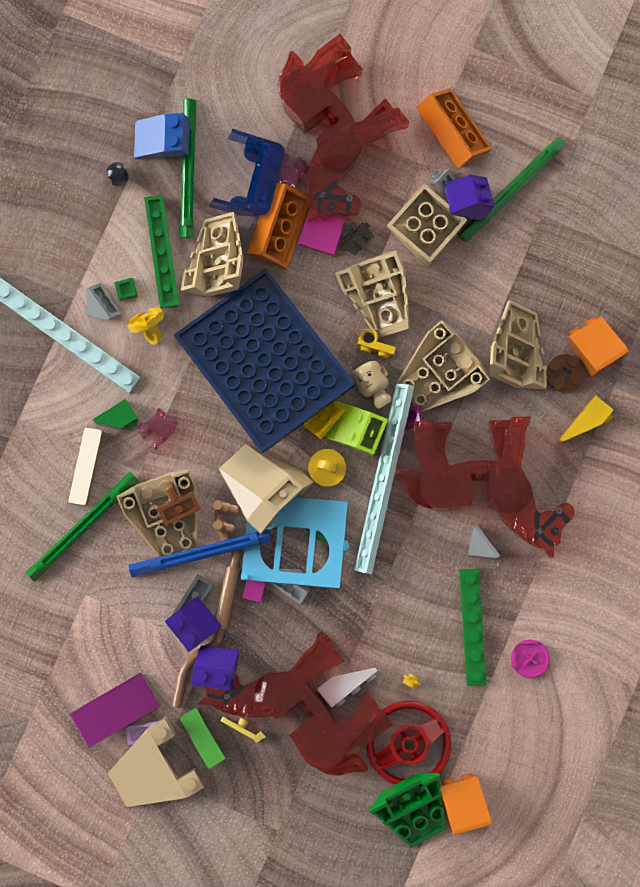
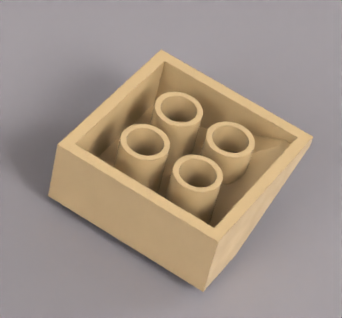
(426, 225)

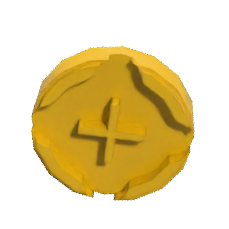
(147, 324)
(327, 467)

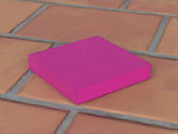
(322, 234)

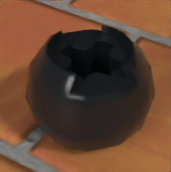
(117, 174)

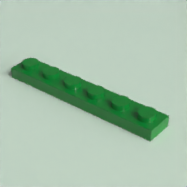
(161, 251)
(472, 627)

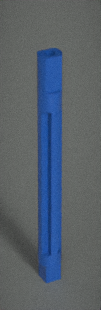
(199, 553)

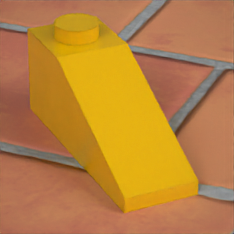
(591, 417)

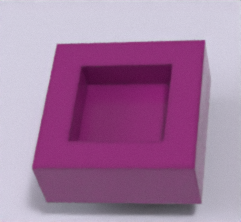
(414, 414)

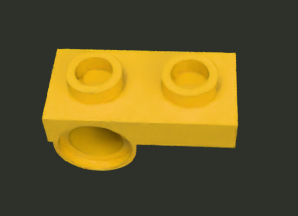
(382, 349)

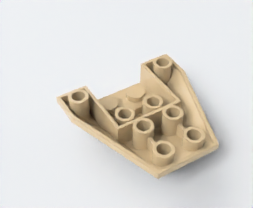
(442, 369)
(262, 485)
(140, 509)

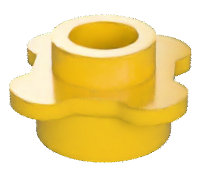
(411, 681)

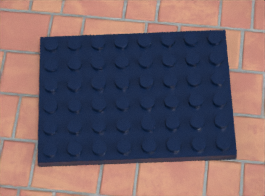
(264, 360)

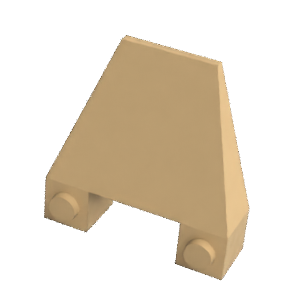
(145, 773)

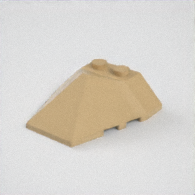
(217, 259)
(378, 292)
(517, 350)

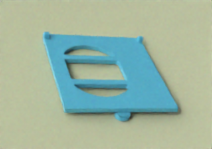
(303, 513)

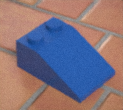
(162, 136)

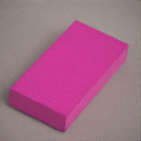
(254, 590)

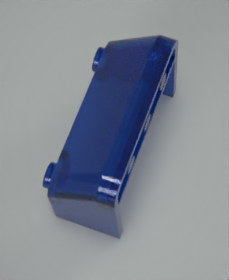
(268, 159)

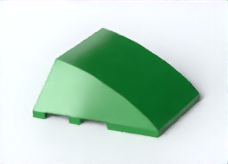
(412, 808)

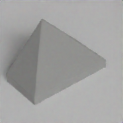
(100, 303)
(480, 545)
(295, 592)

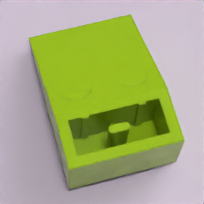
(358, 429)

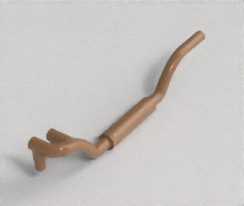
(226, 597)

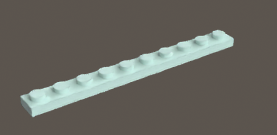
(67, 337)
(384, 478)

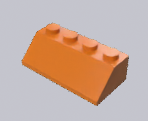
(453, 127)
(280, 227)

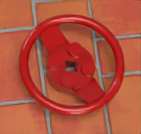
(422, 736)

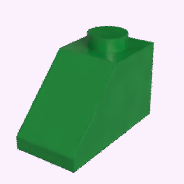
(118, 417)

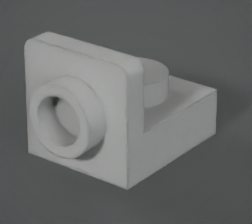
(440, 178)

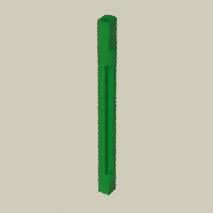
(515, 186)
(187, 192)
(81, 527)

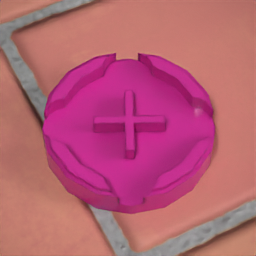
(530, 658)

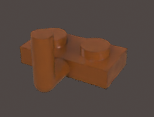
(178, 506)

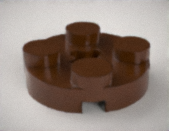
(574, 379)

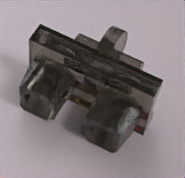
(361, 231)

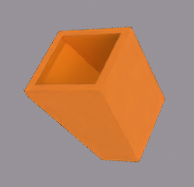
(596, 345)
(464, 804)

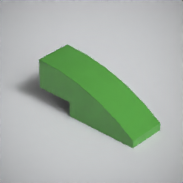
(202, 738)

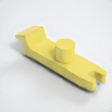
(240, 726)

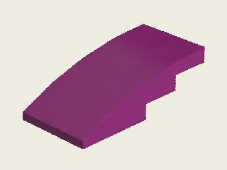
(114, 710)

